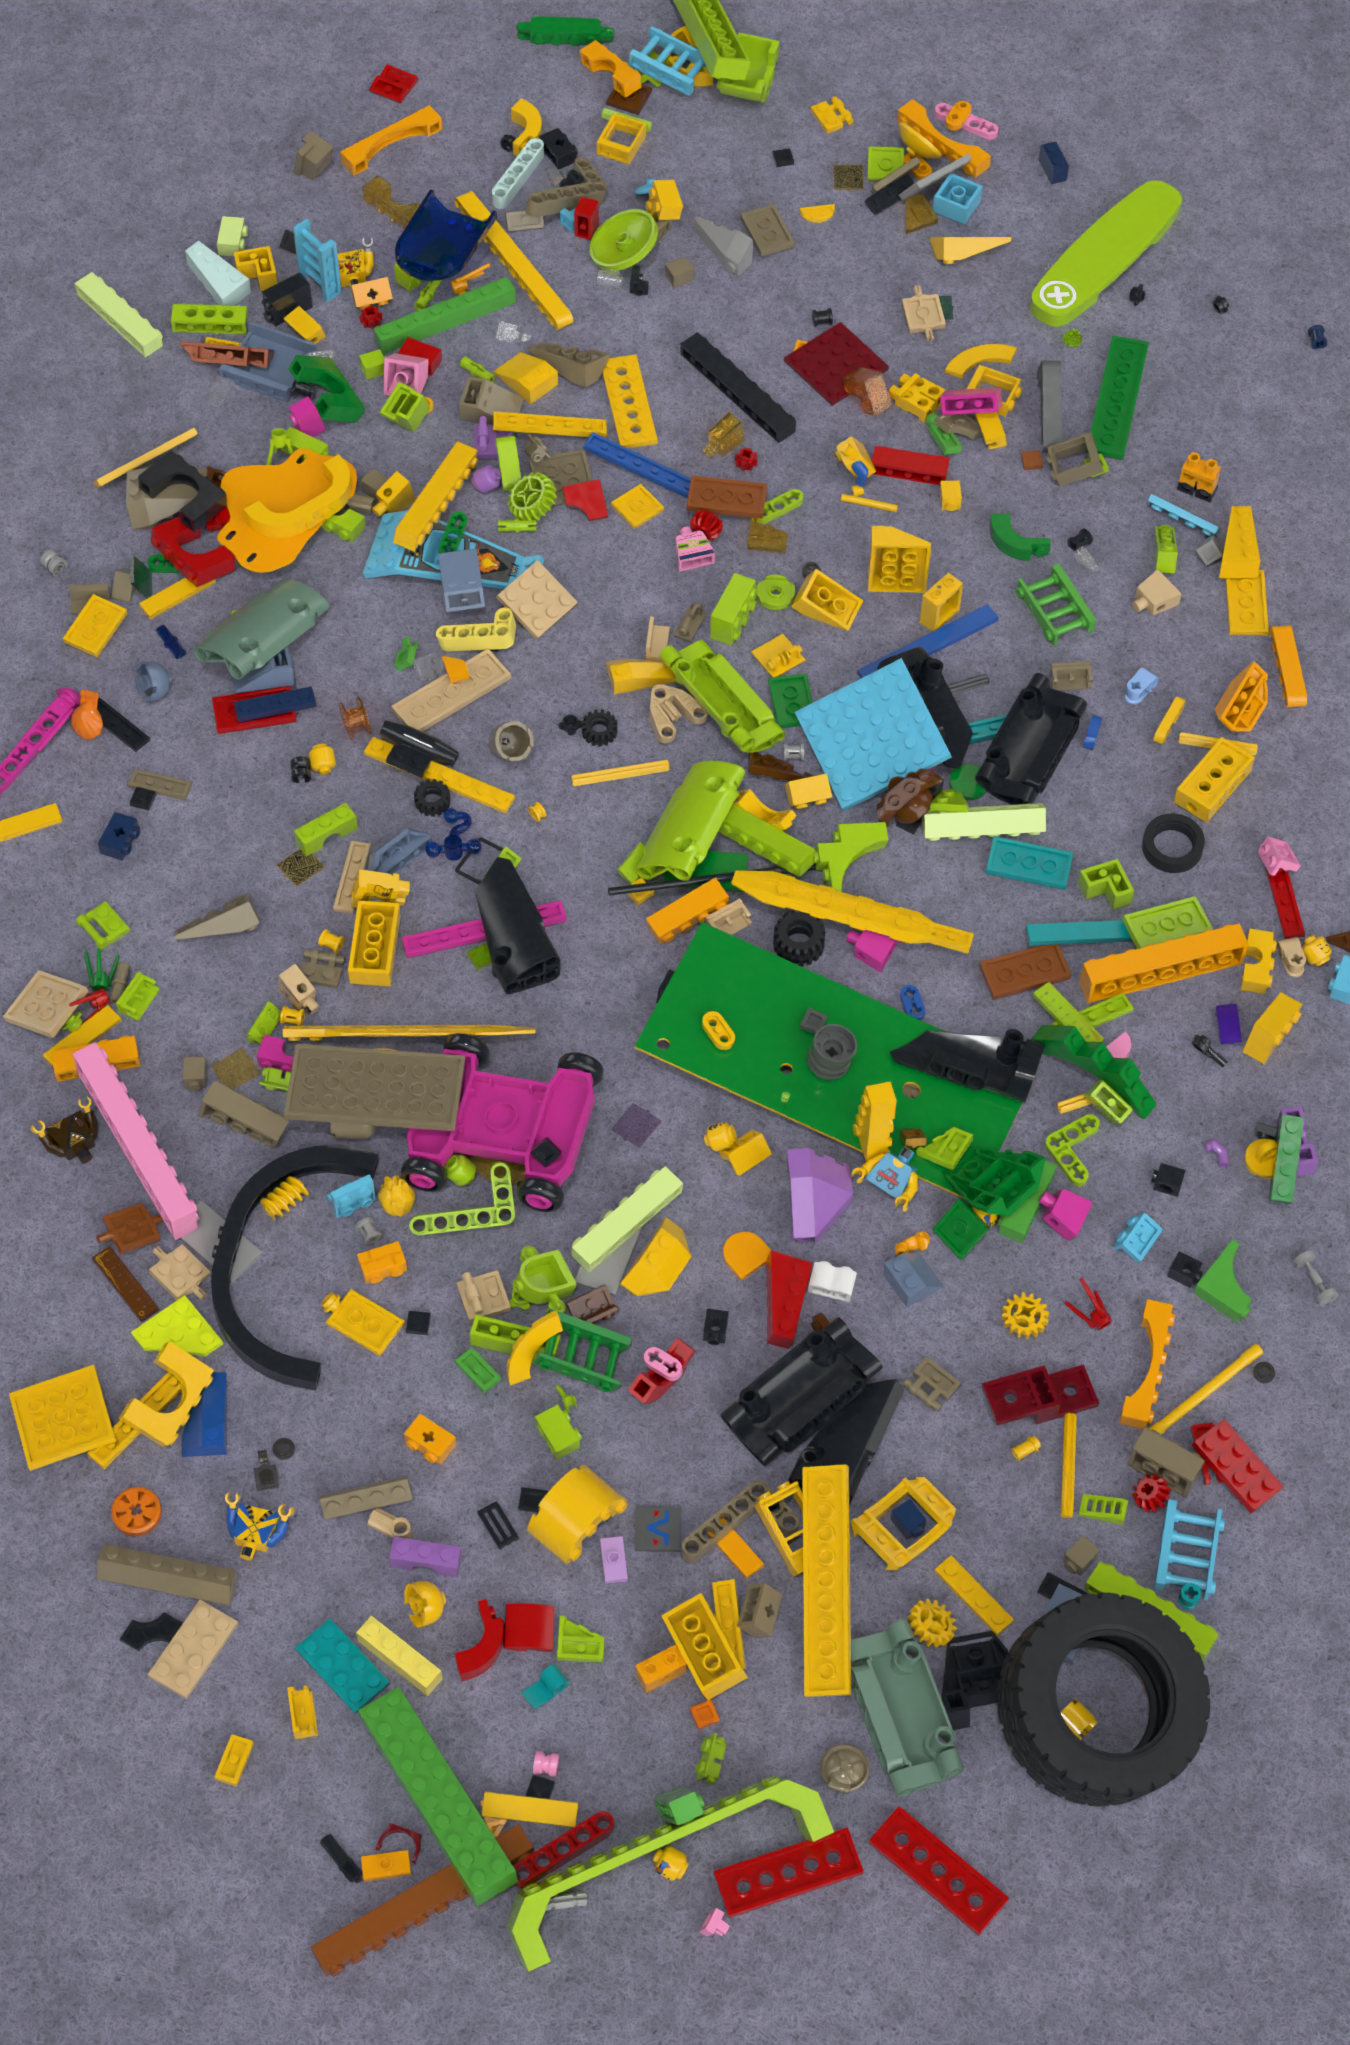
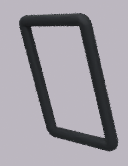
(457, 869)

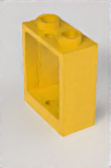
(618, 151)
(998, 379)
(941, 603)

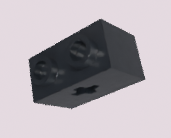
(559, 148)

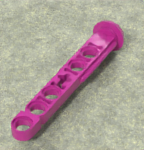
(58, 712)

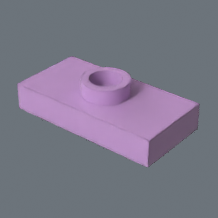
(613, 1559)

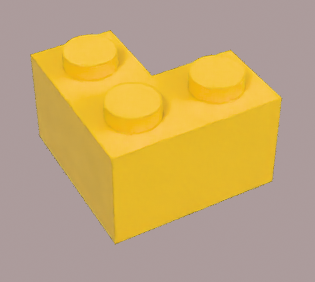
(664, 200)
(257, 264)

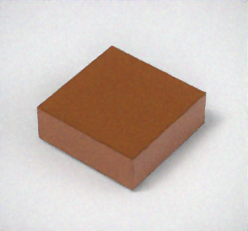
(1031, 460)

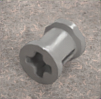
(793, 752)
(368, 1231)

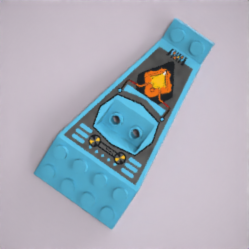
(496, 564)

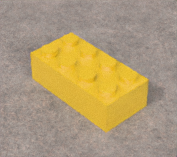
(374, 943)
(704, 1646)

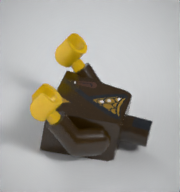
(72, 1135)

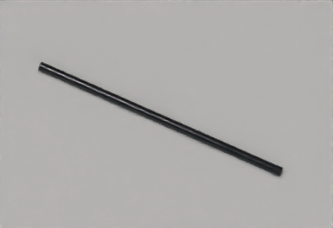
(692, 881)

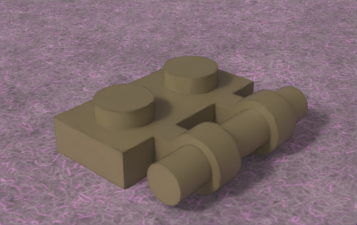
(322, 974)
(935, 1378)

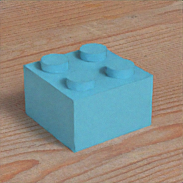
(957, 198)

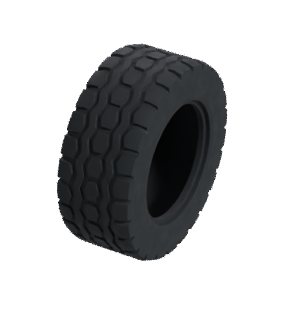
(1171, 1678)

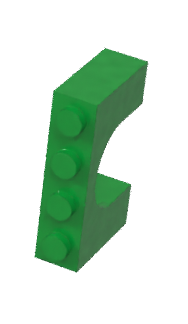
(343, 402)

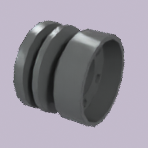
(831, 1052)

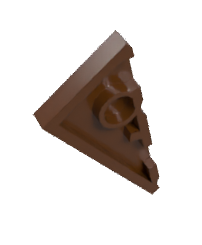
(773, 767)

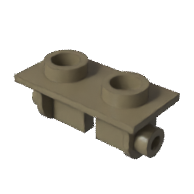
(536, 448)
(690, 622)

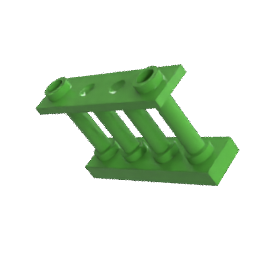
(1066, 591)

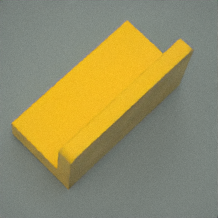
(746, 1152)

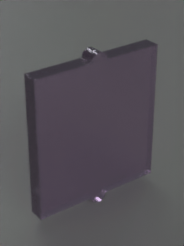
(636, 1125)

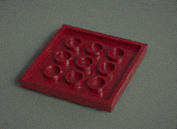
(830, 358)

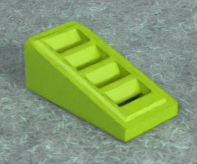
(1102, 1516)

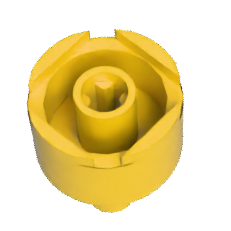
(1078, 1718)

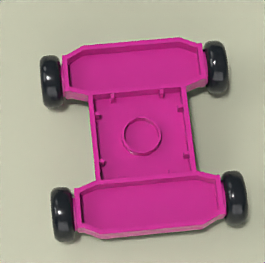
(506, 1119)

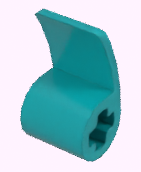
(551, 1683)

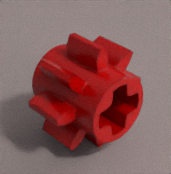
(370, 317)
(746, 459)

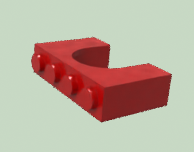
(195, 567)

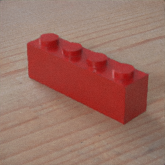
(910, 465)

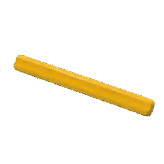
(620, 772)
(1068, 1466)

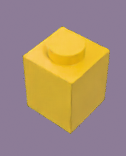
(950, 495)

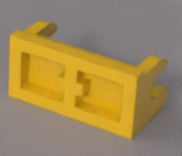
(305, 325)
(991, 429)
(302, 1712)

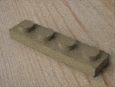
(366, 1497)

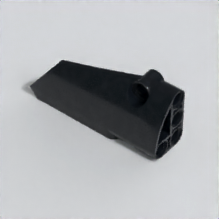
(939, 701)

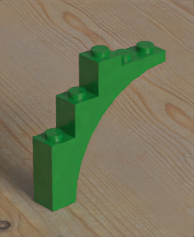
(1094, 1057)

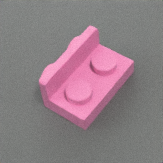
(1277, 855)

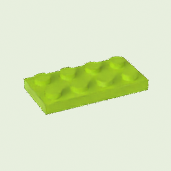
(1166, 922)

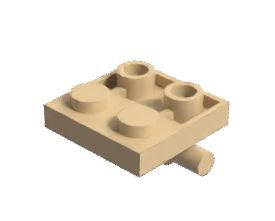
(483, 1295)

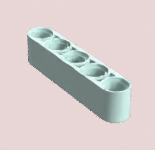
(518, 173)

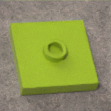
(883, 162)

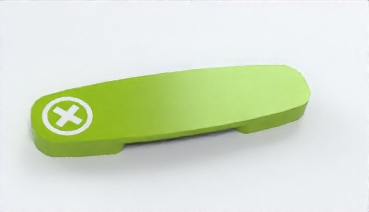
(1105, 252)

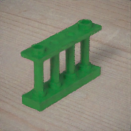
(596, 1336)

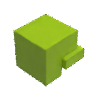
(405, 407)

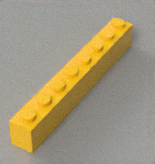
(436, 496)

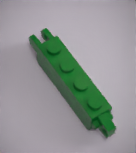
(564, 31)

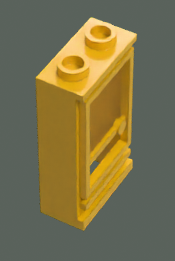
(793, 1560)

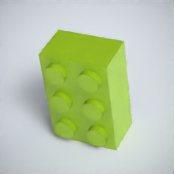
(733, 609)

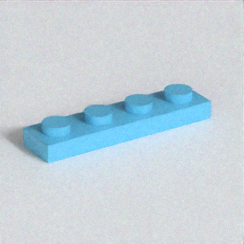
(1190, 519)

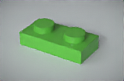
(477, 1370)

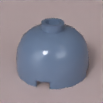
(152, 676)

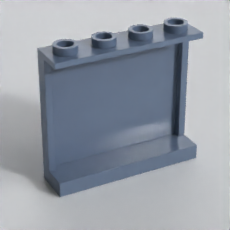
(276, 379)

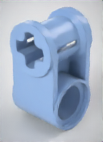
(1140, 686)

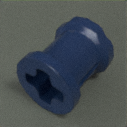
(1317, 335)

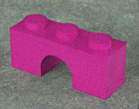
(272, 1054)

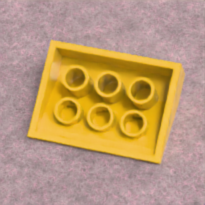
(897, 561)

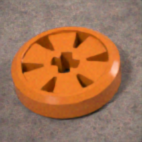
(141, 1523)

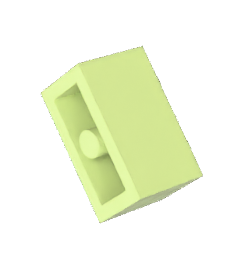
(231, 235)

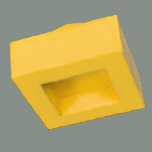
(640, 897)

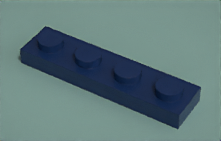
(275, 704)

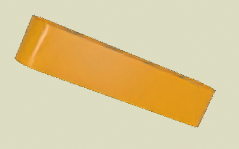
(1289, 666)

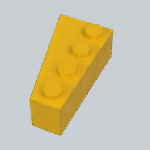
(875, 1119)

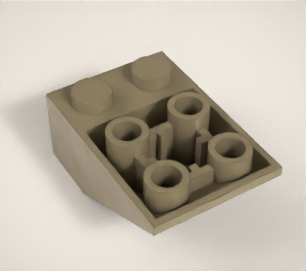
(484, 397)

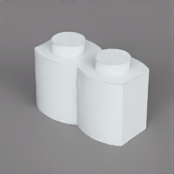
(832, 1281)

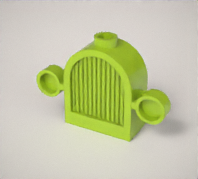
(544, 1278)

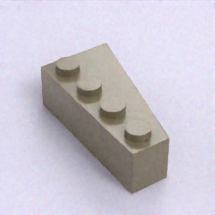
(242, 1114)

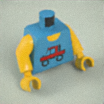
(892, 1175)

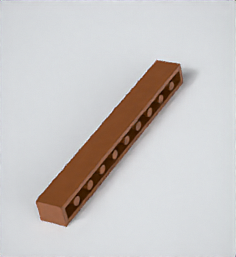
(405, 1910)

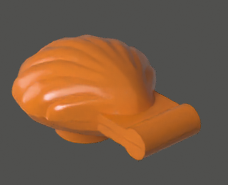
(86, 718)

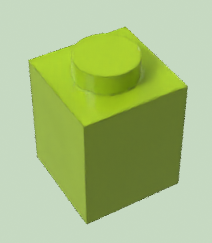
(372, 364)

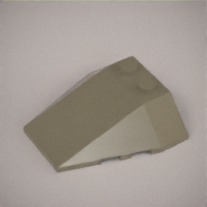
(145, 511)

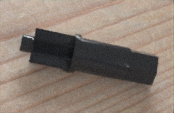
(340, 1857)

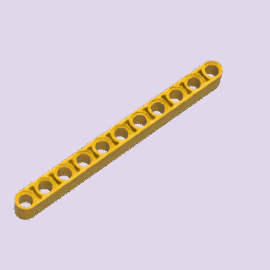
(517, 263)

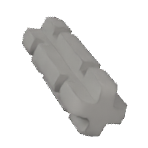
(567, 1900)

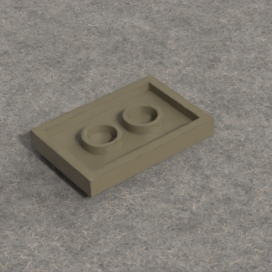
(767, 230)

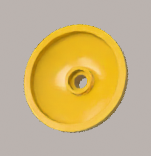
(917, 143)

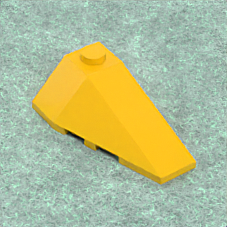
(958, 248)

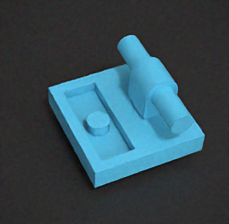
(352, 1196)

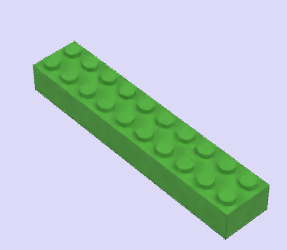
(438, 1797)

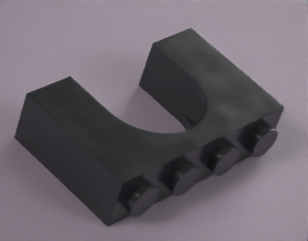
(175, 470)

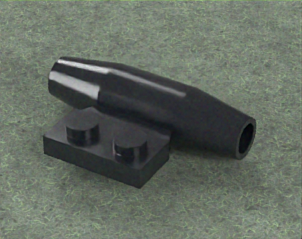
(415, 749)

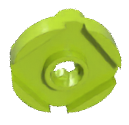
(772, 601)

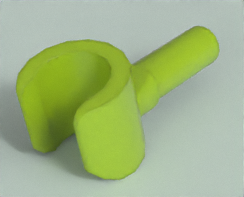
(567, 1399)

